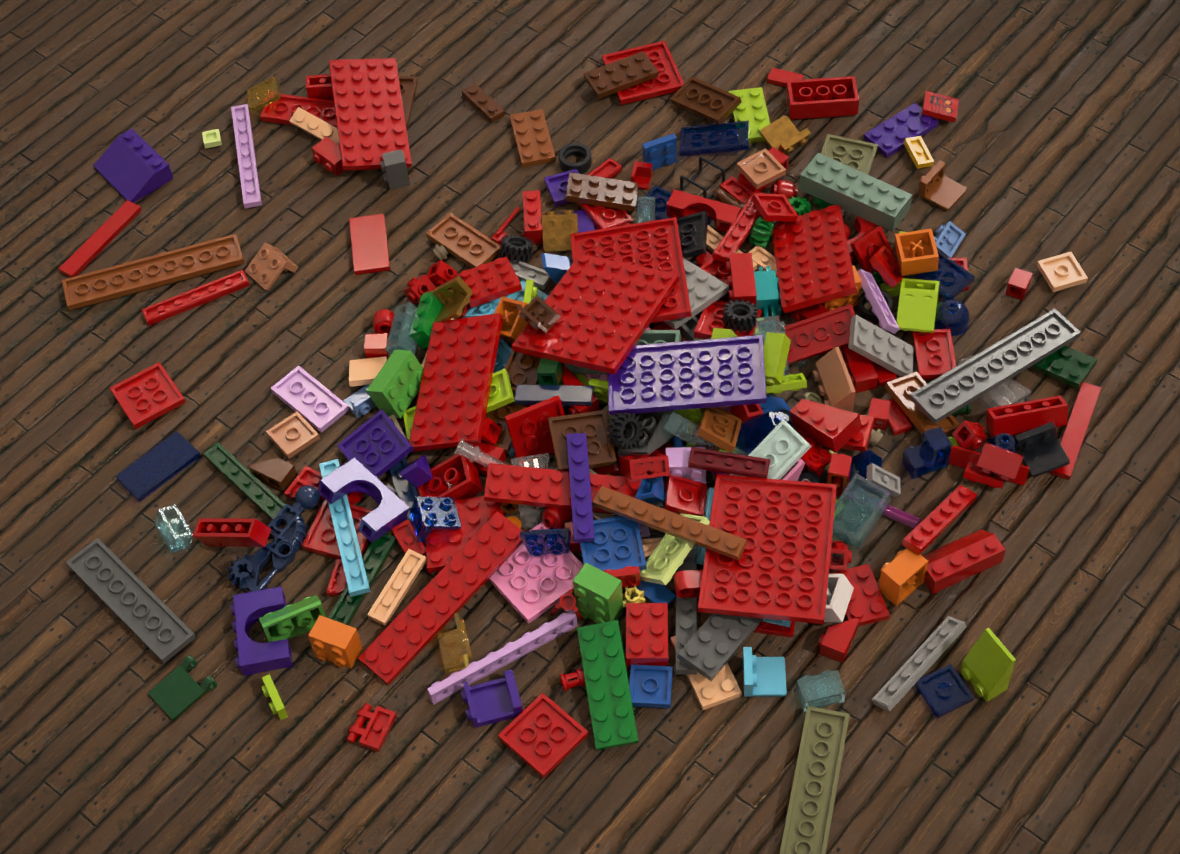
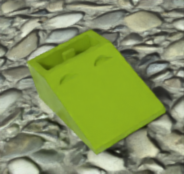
(917, 305)

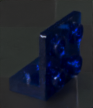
(433, 513)
(547, 541)

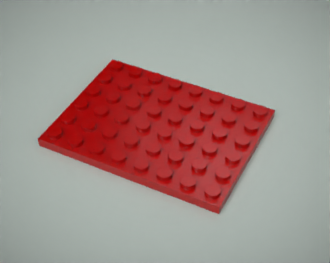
(646, 245)
(601, 312)
(786, 550)

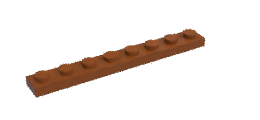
(670, 523)

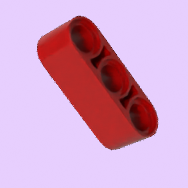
(688, 583)

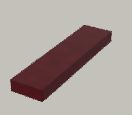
(728, 463)

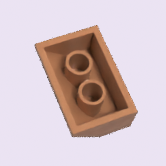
(834, 381)

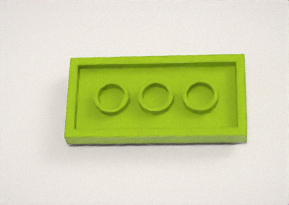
(753, 110)

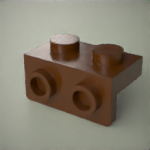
(540, 314)

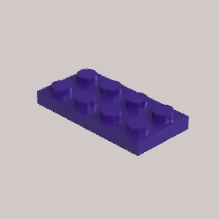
(905, 124)

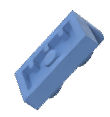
(948, 238)
(360, 402)

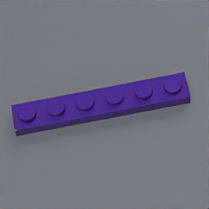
(580, 488)

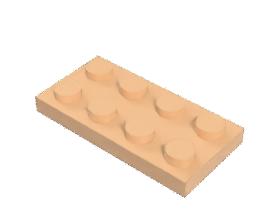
(714, 692)

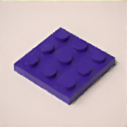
(376, 444)

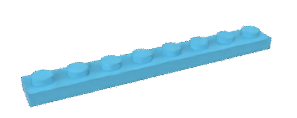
(347, 538)

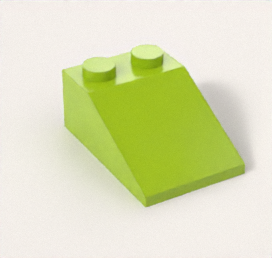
(988, 666)

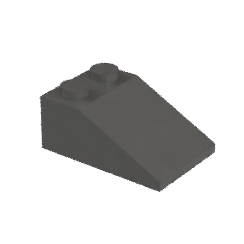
(653, 433)

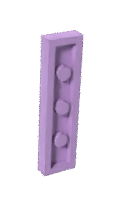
(877, 301)

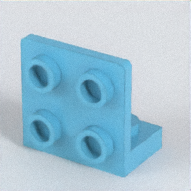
(763, 675)

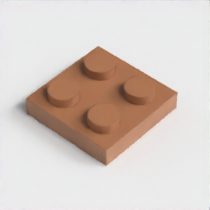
(761, 168)
(292, 434)

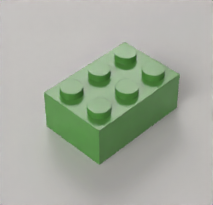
(396, 383)
(598, 594)

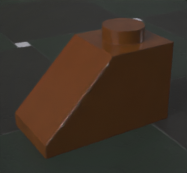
(275, 473)

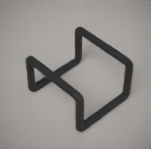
(682, 187)

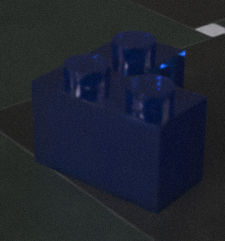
(929, 455)

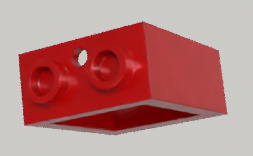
(637, 466)

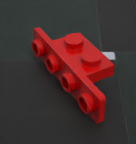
(968, 459)

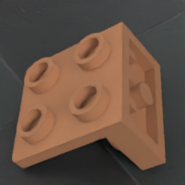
(268, 265)

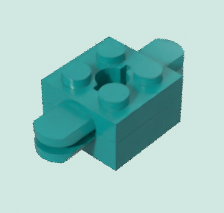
(767, 292)

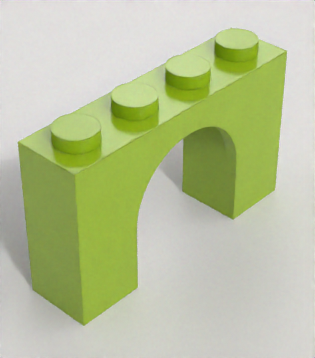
(775, 353)

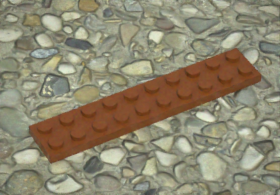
(152, 272)

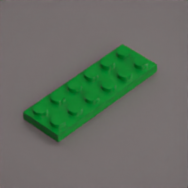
(607, 685)

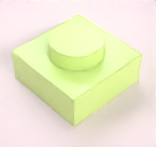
(211, 138)

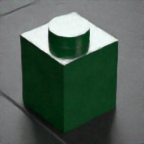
(549, 372)

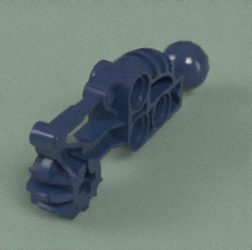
(284, 539)

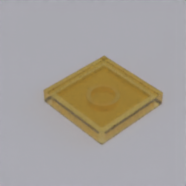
(263, 94)

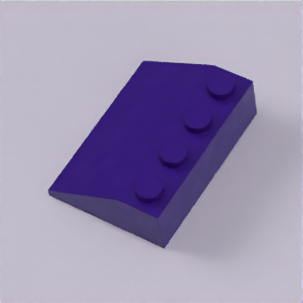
(133, 167)

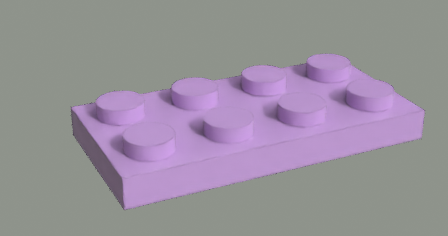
(310, 399)

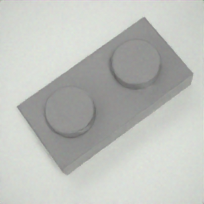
(884, 479)

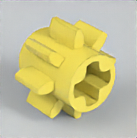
(633, 593)

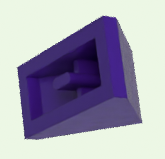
(417, 472)

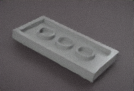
(881, 346)

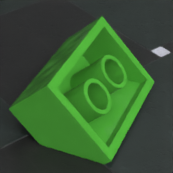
(292, 619)

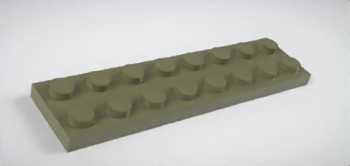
(815, 782)

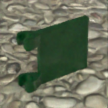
(180, 690)

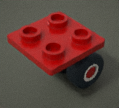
(816, 461)

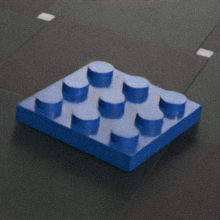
(615, 545)

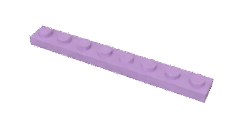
(246, 156)
(502, 657)

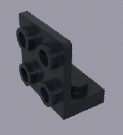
(1041, 449)

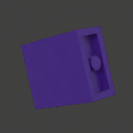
(492, 700)

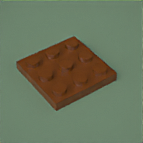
(595, 426)

